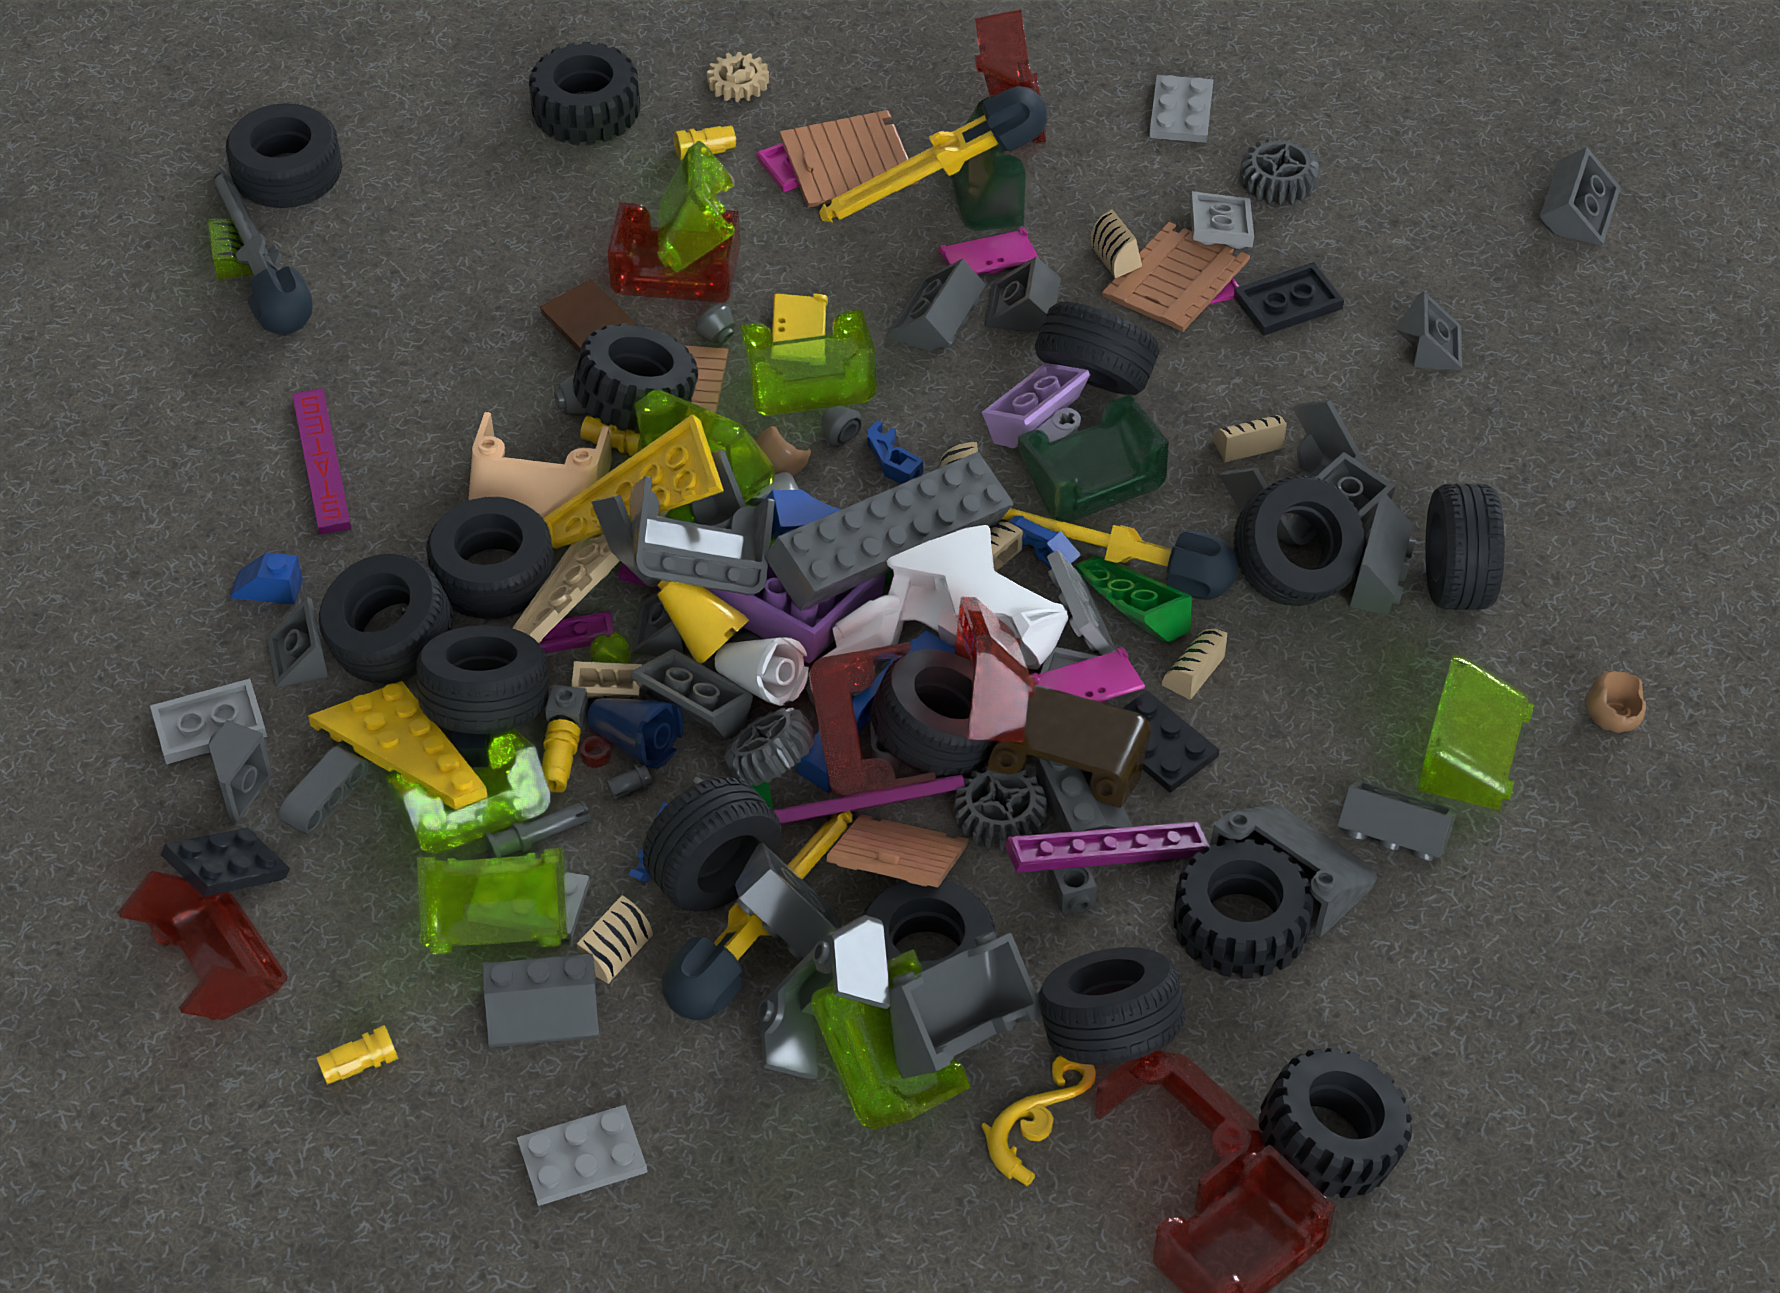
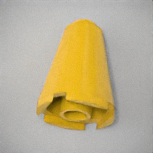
(700, 617)

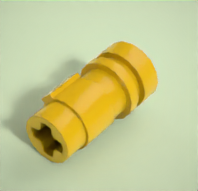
(717, 139)
(624, 441)
(560, 746)
(357, 1055)

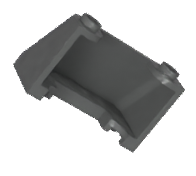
(959, 1004)

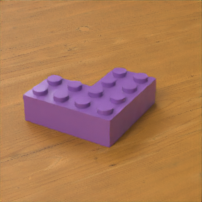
(776, 615)

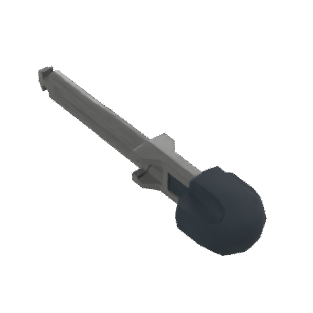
(279, 295)

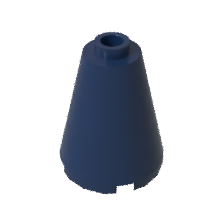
(638, 727)

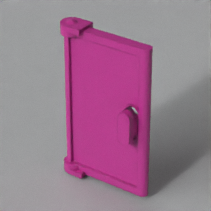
(992, 253)
(1105, 673)

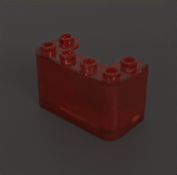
(640, 272)
(1247, 1236)

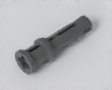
(522, 836)

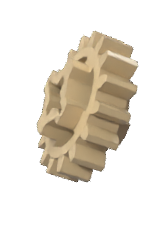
(738, 76)

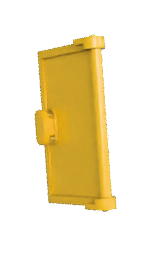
(799, 316)

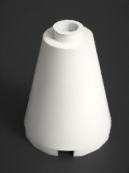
(765, 667)

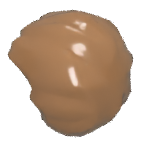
(781, 453)
(1616, 701)

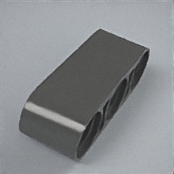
(322, 789)

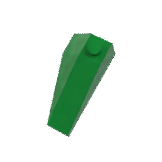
(1143, 600)

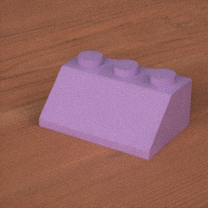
(1033, 402)

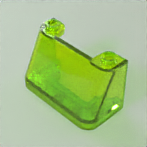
(690, 211)
(811, 370)
(750, 465)
(1474, 736)
(514, 794)
(493, 901)
(865, 1057)

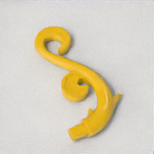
(1041, 1126)

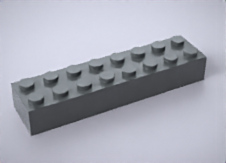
(859, 539)

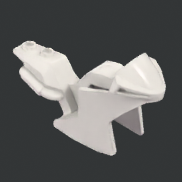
(929, 590)

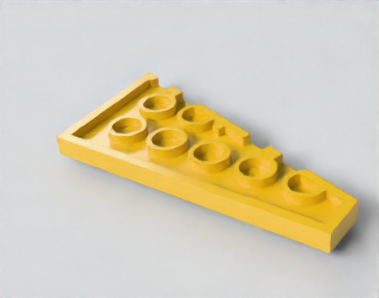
(680, 474)
(399, 737)

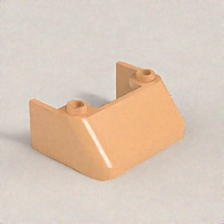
(534, 483)

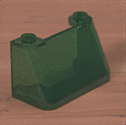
(990, 187)
(1099, 464)

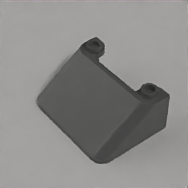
(697, 552)
(1340, 875)

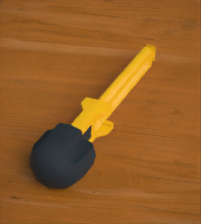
(1008, 120)
(1195, 565)
(706, 974)

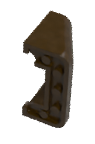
(1082, 736)

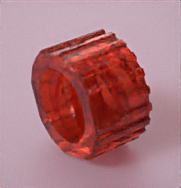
(595, 760)

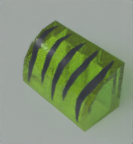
(224, 246)

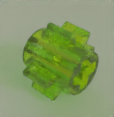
(610, 649)

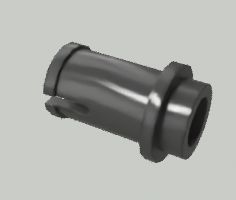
(629, 781)

